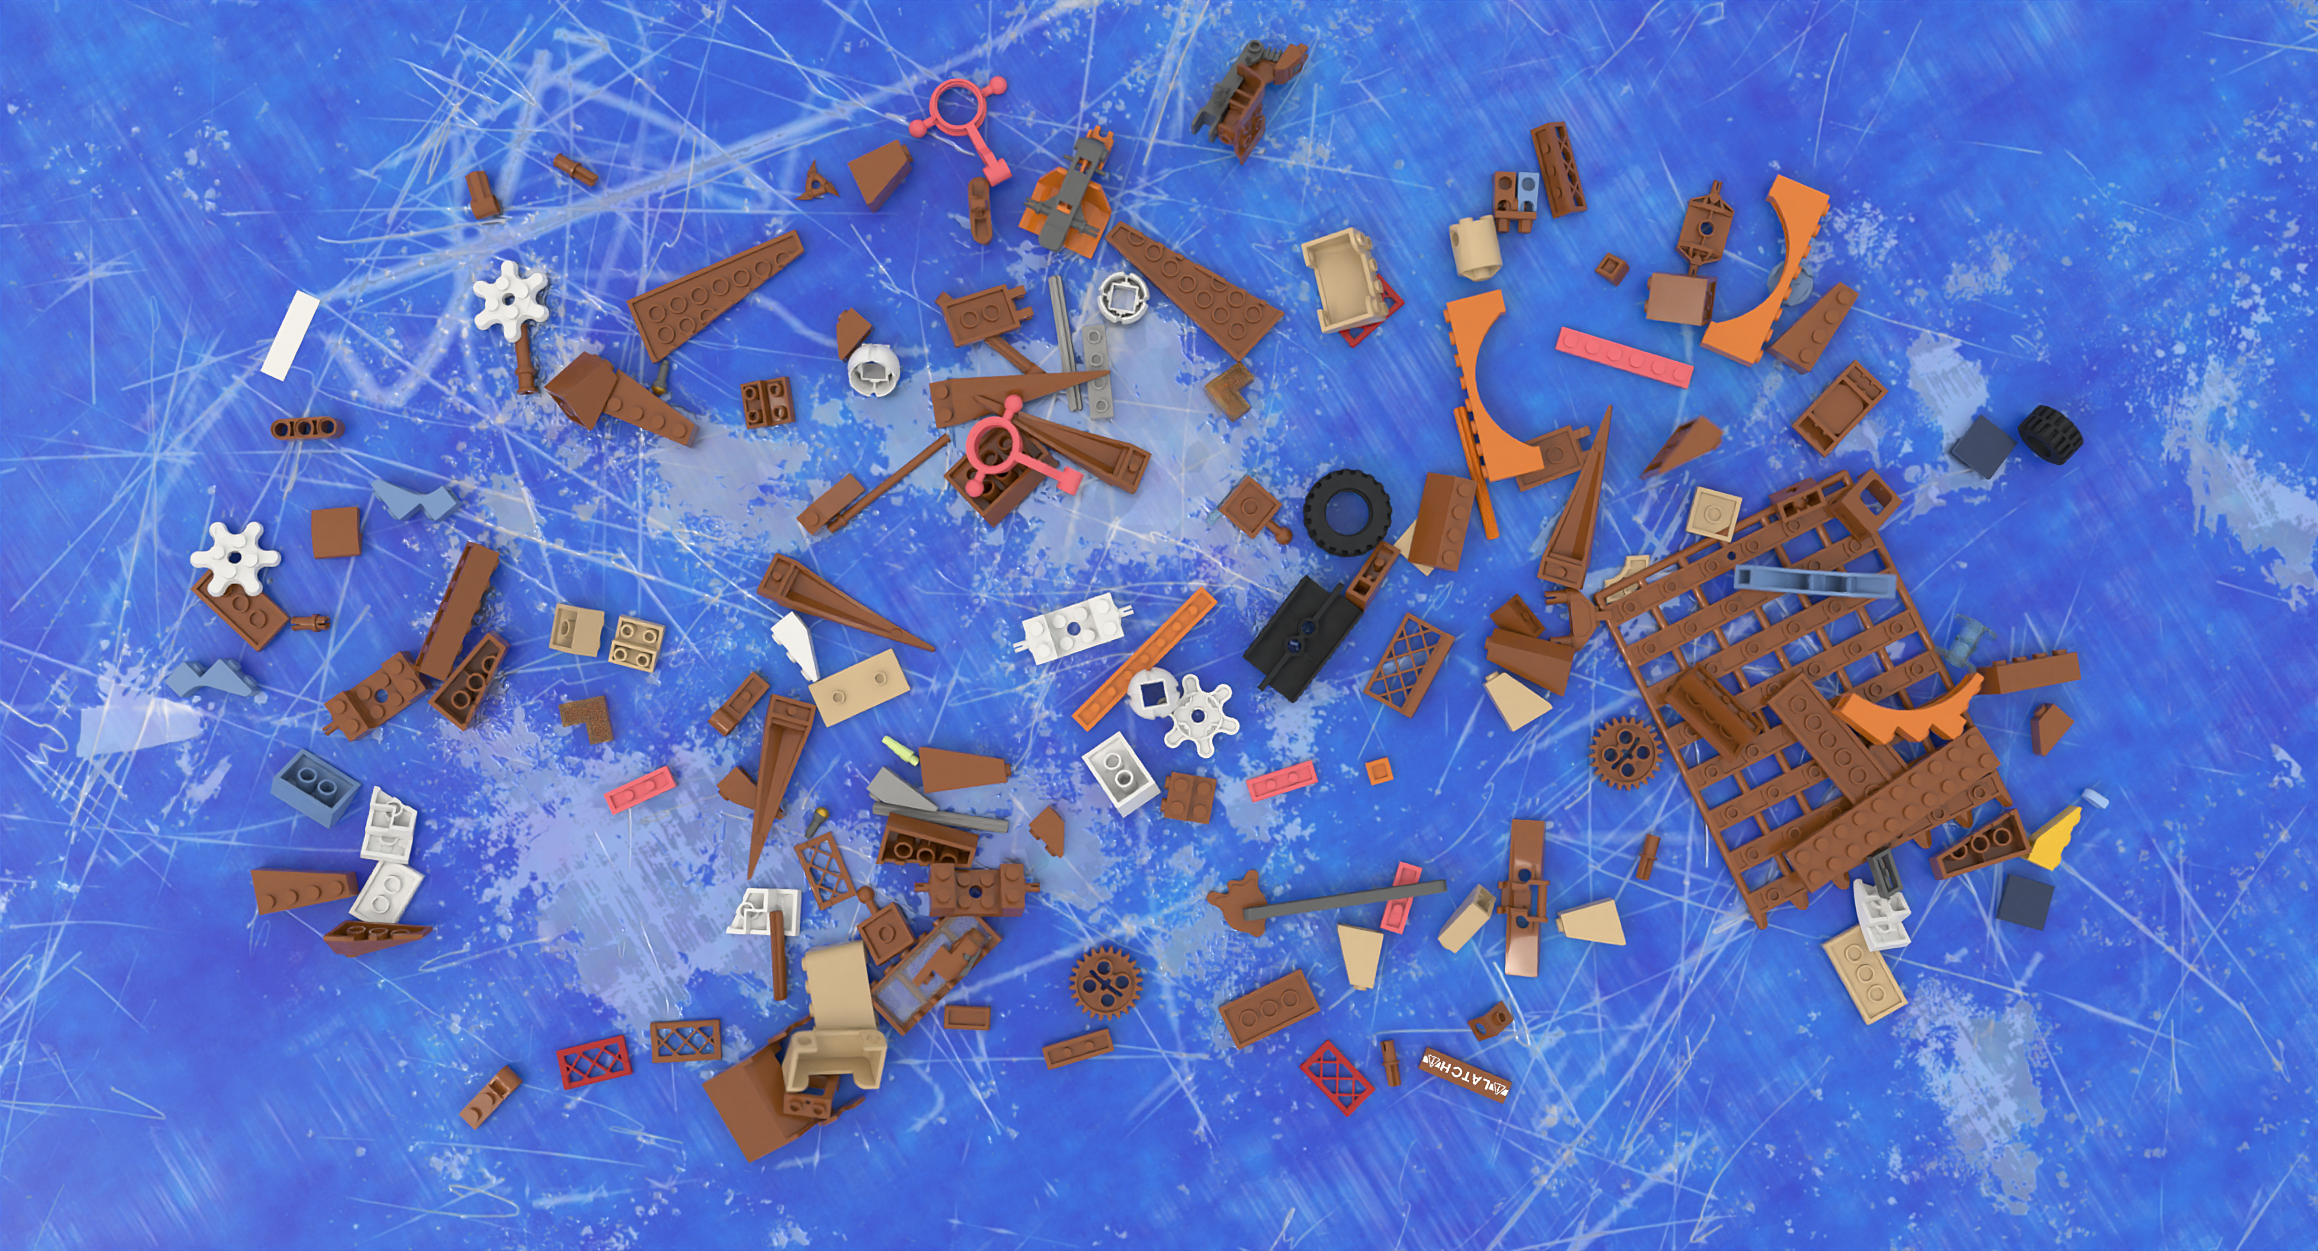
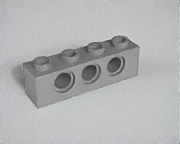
(1097, 359)

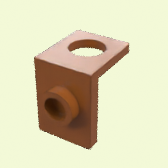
(1493, 1021)

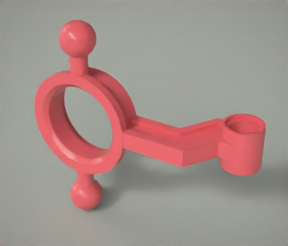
(995, 170)
(1068, 480)

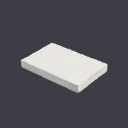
(387, 893)

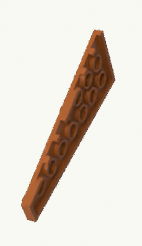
(689, 304)
(1216, 306)

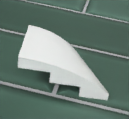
(388, 829)
(757, 903)
(1881, 917)

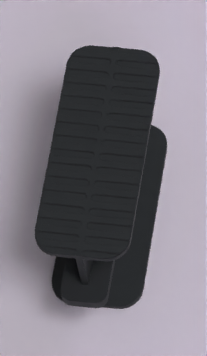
(1332, 621)

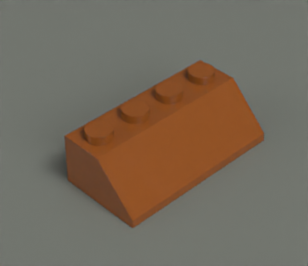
(1442, 521)

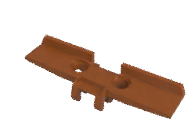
(1526, 852)

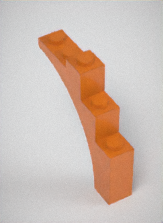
(1940, 717)

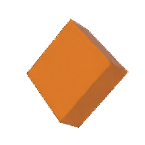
(1379, 771)

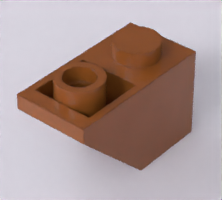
(1051, 829)

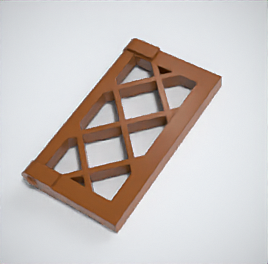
(843, 875)
(676, 1057)

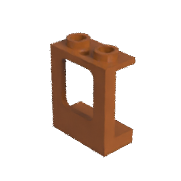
(1856, 514)
(818, 1106)

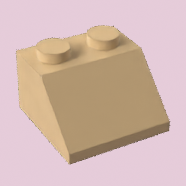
(576, 630)

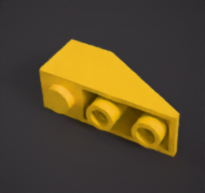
(2052, 838)

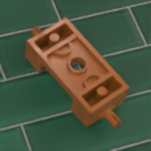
(359, 710)
(1001, 891)

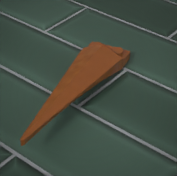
(954, 397)
(1106, 458)
(1571, 544)
(804, 591)
(783, 739)

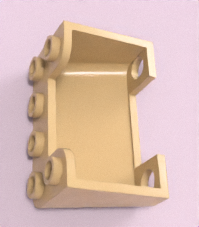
(1345, 280)
(840, 987)
(835, 1053)

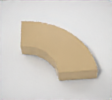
(1631, 565)

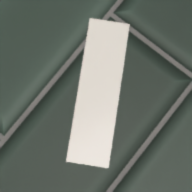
(290, 335)

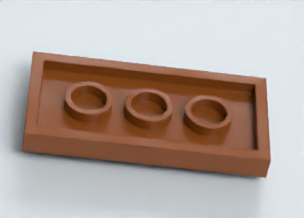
(252, 617)
(1269, 1008)

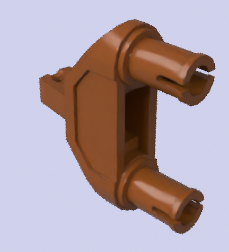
(980, 210)
(1582, 614)

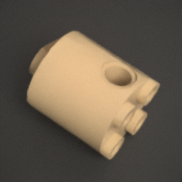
(1476, 248)

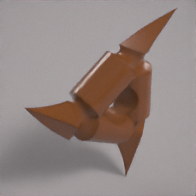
(823, 189)

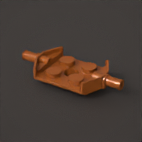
(1692, 243)

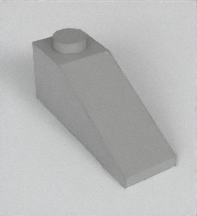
(895, 790)

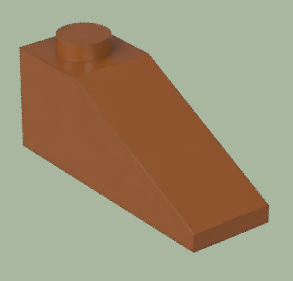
(830, 504)
(1372, 575)
(741, 789)

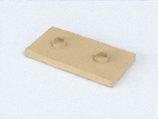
(859, 687)
(1864, 975)

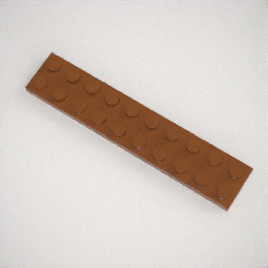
(1892, 809)

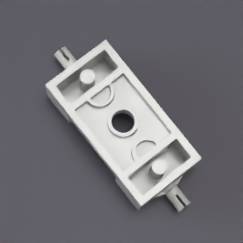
(1048, 633)

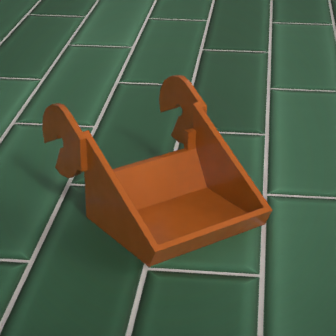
(752, 1100)

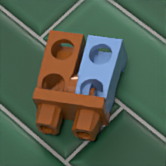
(1514, 206)

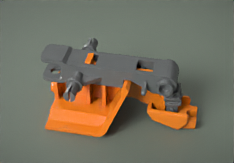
(1069, 206)

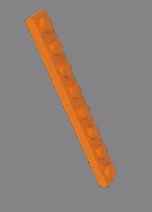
(1145, 658)

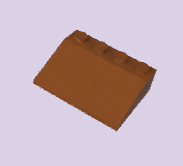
(1686, 443)
(1002, 490)

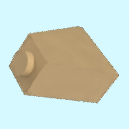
(1513, 700)
(1467, 919)
(1592, 922)
(1360, 953)

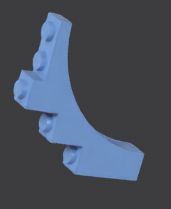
(1814, 582)

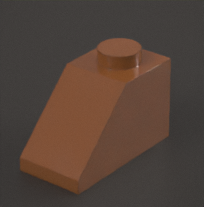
(851, 333)
(2048, 727)

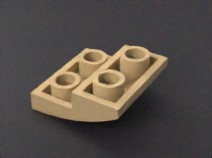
(637, 643)

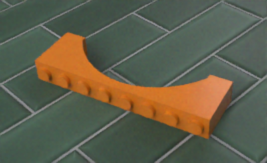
(1799, 213)
(1501, 453)

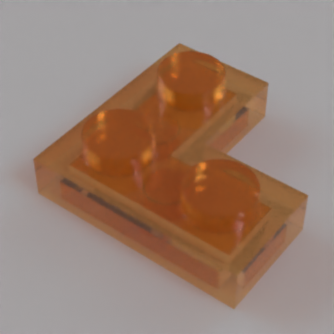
(1225, 391)
(593, 713)

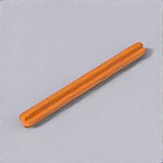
(1476, 474)

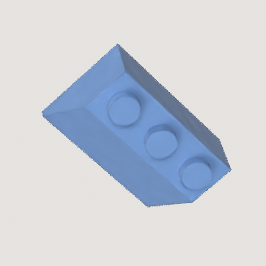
(314, 788)

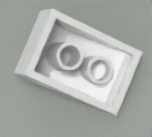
(1121, 774)

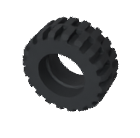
(1375, 498)

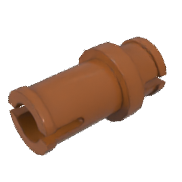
(315, 623)

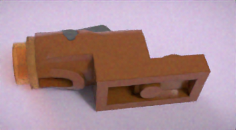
(954, 961)

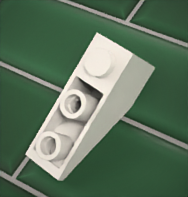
(797, 639)

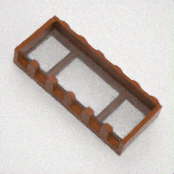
(904, 1002)

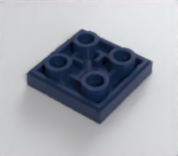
(1984, 447)
(2025, 902)

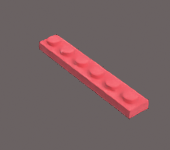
(1624, 358)

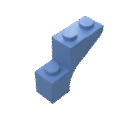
(405, 503)
(222, 675)

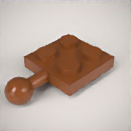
(1252, 508)
(886, 930)

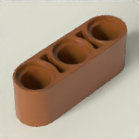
(297, 425)

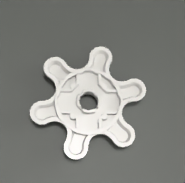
(523, 308)
(240, 573)
(1214, 720)

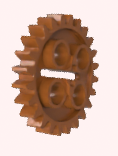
(1640, 768)
(1092, 998)

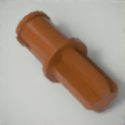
(575, 170)
(1647, 857)
(1390, 1062)

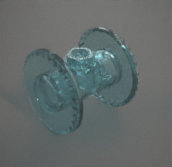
(1965, 643)

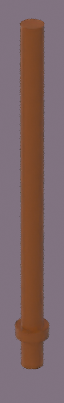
(887, 484)

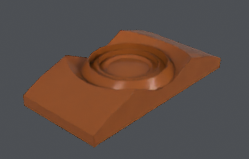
(1839, 408)

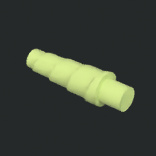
(902, 751)

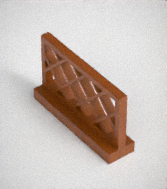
(1426, 676)

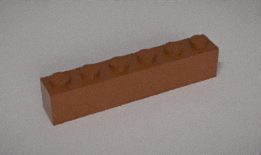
(456, 611)

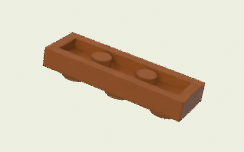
(1078, 1048)

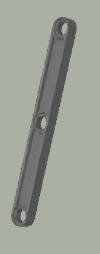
(1344, 899)

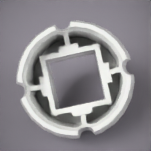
(1126, 282)
(873, 378)
(1145, 677)

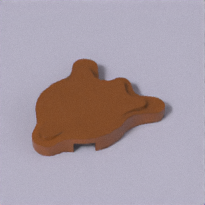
(1241, 895)

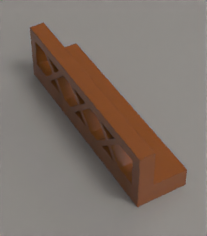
(1555, 169)

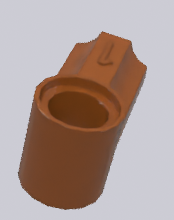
(483, 201)

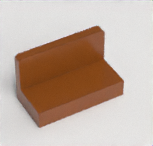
(1517, 618)

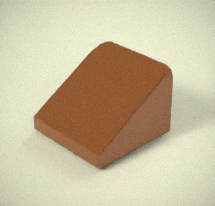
(1612, 269)

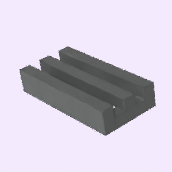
(1881, 874)

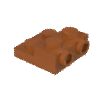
(1188, 797)

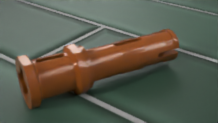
(525, 371)

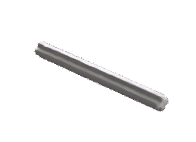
(1064, 338)
(942, 817)

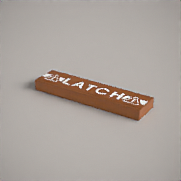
(1464, 1075)

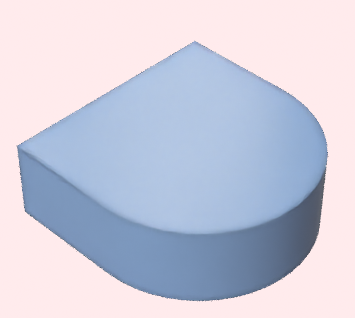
(2095, 798)

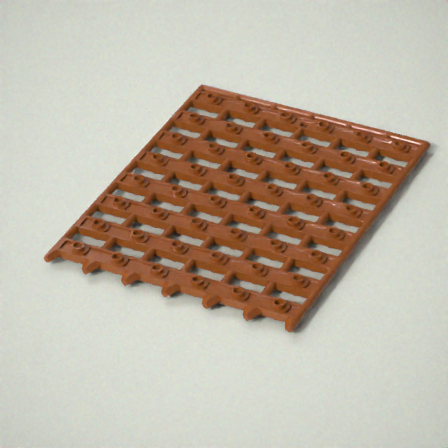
(1753, 698)

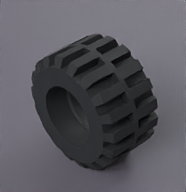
(2050, 435)

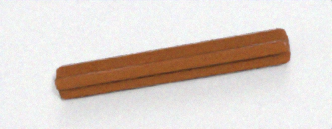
(778, 955)

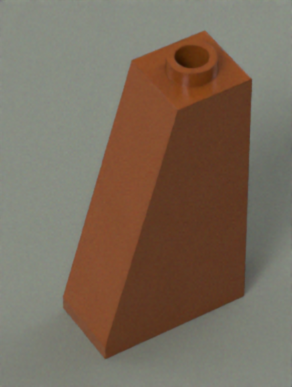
(1532, 658)
(956, 769)

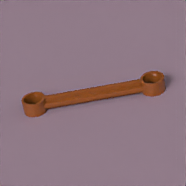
(1003, 347)

